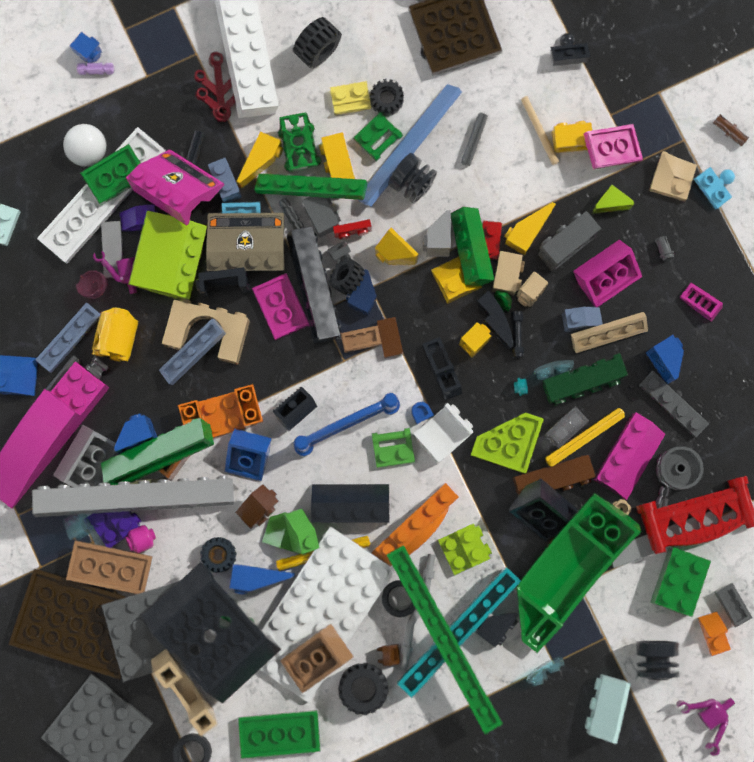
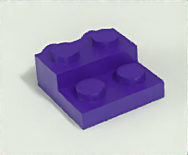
(114, 526)

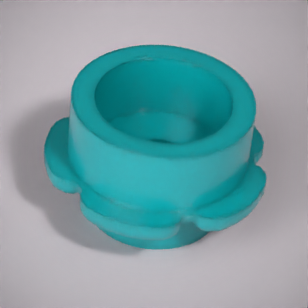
(521, 386)

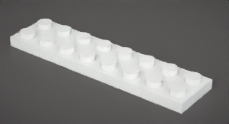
(85, 214)

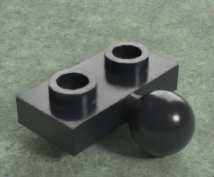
(569, 52)

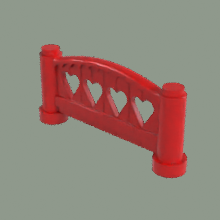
(657, 519)

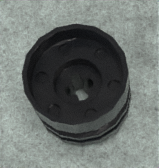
(414, 179)
(657, 659)

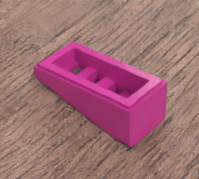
(705, 296)

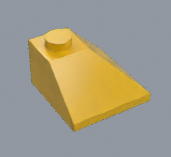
(395, 250)
(451, 280)

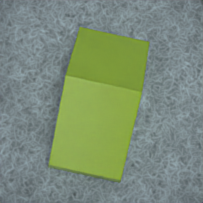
(613, 201)

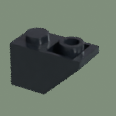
(495, 627)

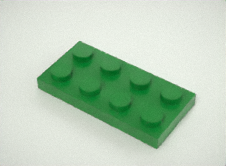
(279, 734)

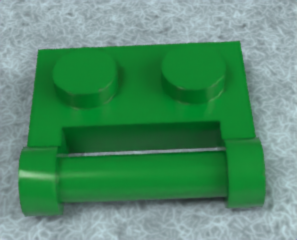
(373, 132)

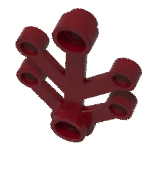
(217, 89)

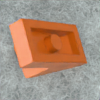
(714, 633)

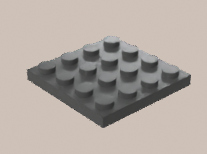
(130, 634)
(97, 725)

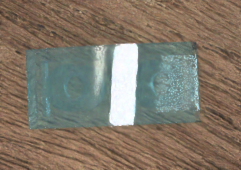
(547, 370)
(539, 674)

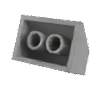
(84, 458)

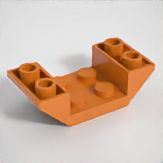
(225, 412)

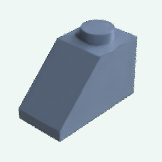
(581, 318)

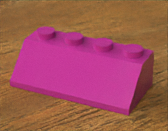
(629, 455)

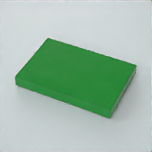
(109, 175)

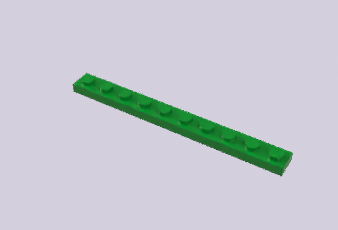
(444, 639)

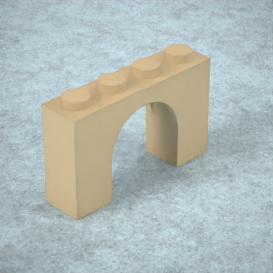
(185, 314)
(172, 675)

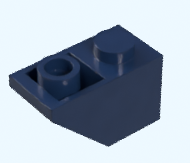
(364, 297)

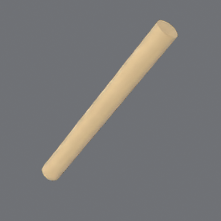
(540, 131)

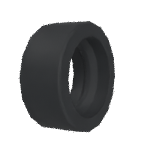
(385, 601)
(192, 737)

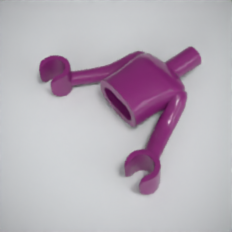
(124, 270)
(712, 715)

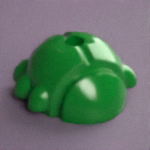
(503, 300)

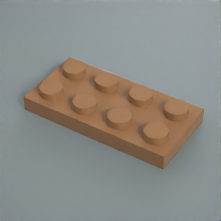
(109, 567)

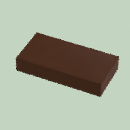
(390, 337)

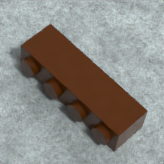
(560, 475)

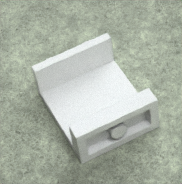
(443, 432)

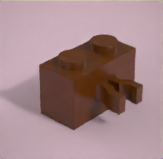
(258, 507)

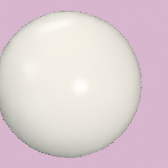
(84, 145)

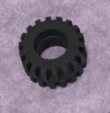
(317, 42)
(363, 706)

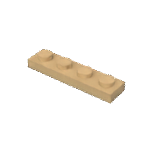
(609, 332)

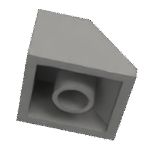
(438, 238)

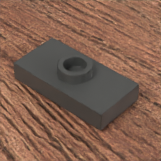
(733, 605)

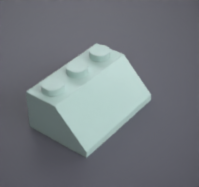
(607, 708)

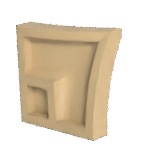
(673, 177)

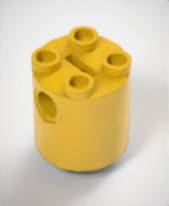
(115, 334)

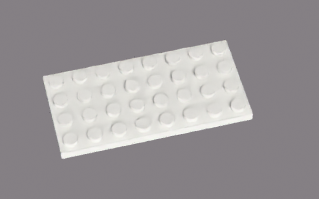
(332, 588)

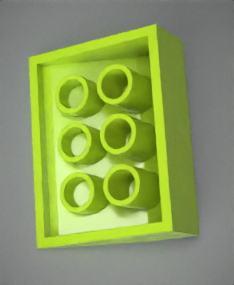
(167, 255)

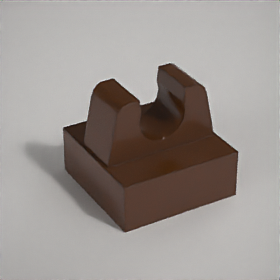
(390, 655)

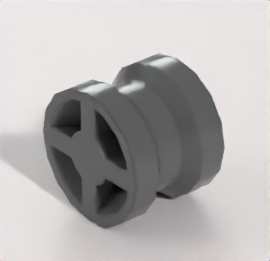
(97, 367)

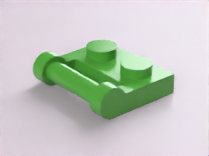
(393, 454)

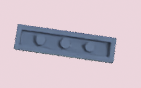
(68, 337)
(192, 351)

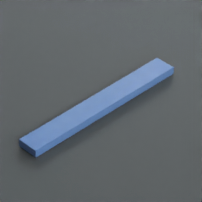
(411, 142)

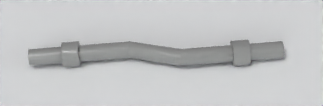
(406, 649)

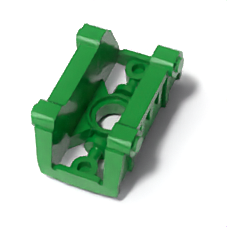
(290, 148)

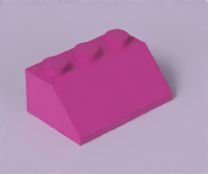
(608, 273)

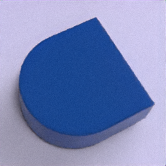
(421, 412)

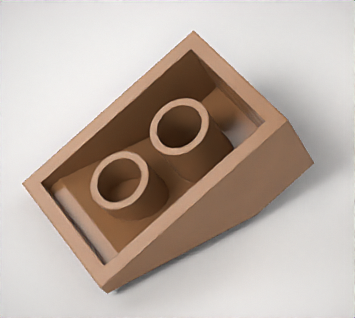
(316, 658)

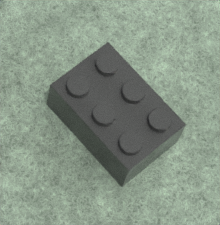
(568, 240)

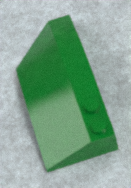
(571, 568)

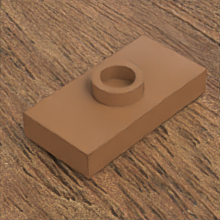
(361, 339)

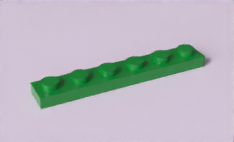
(311, 186)

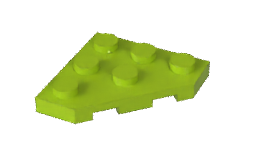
(510, 443)

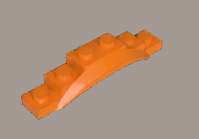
(419, 525)

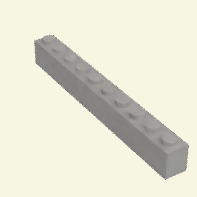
(132, 497)

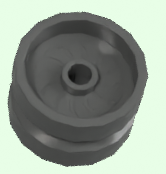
(690, 466)

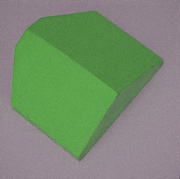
(276, 533)

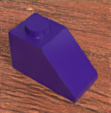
(134, 217)

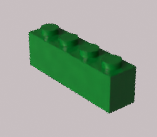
(472, 246)

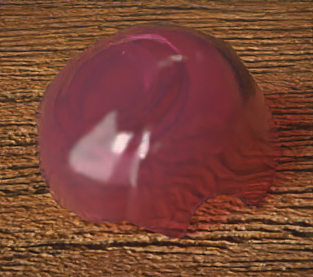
(92, 284)

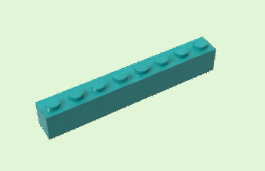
(461, 628)

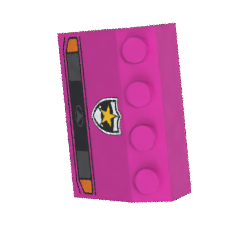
(173, 184)

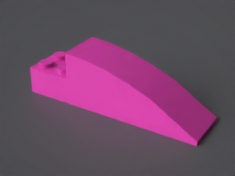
(46, 430)

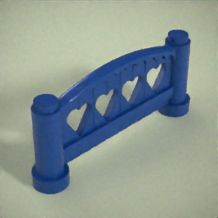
(388, 405)

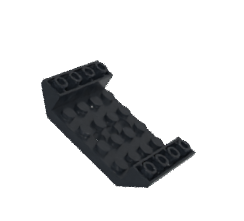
(188, 613)

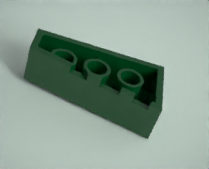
(584, 380)

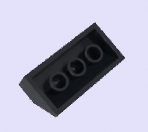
(350, 503)

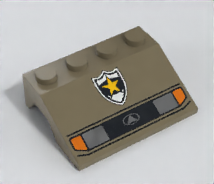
(245, 241)

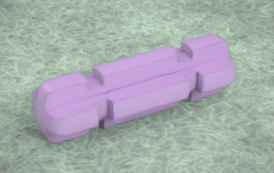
(95, 68)

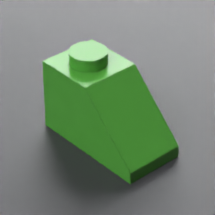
(301, 532)

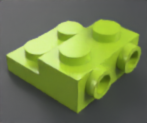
(465, 548)

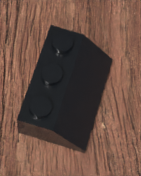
(542, 509)

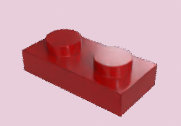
(345, 230)
(492, 234)

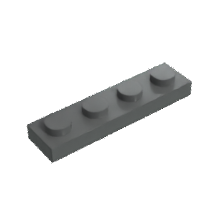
(673, 404)

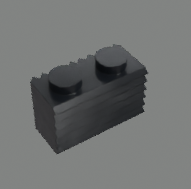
(295, 408)

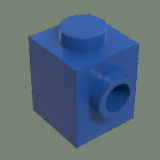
(86, 48)

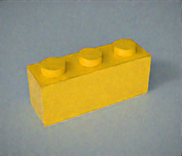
(336, 156)

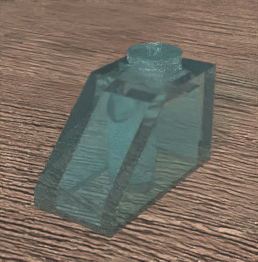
(78, 526)

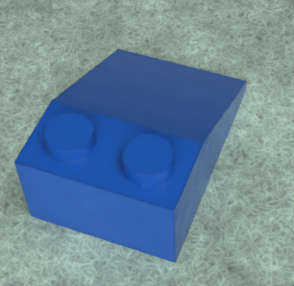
(250, 578)

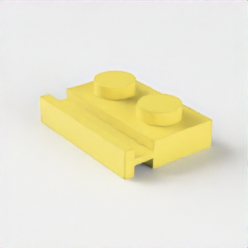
(350, 98)

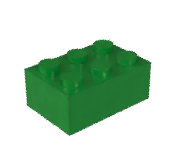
(680, 581)

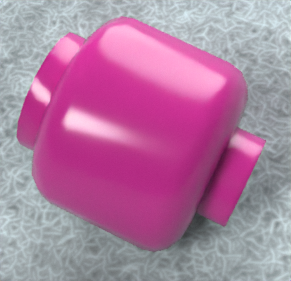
(140, 539)

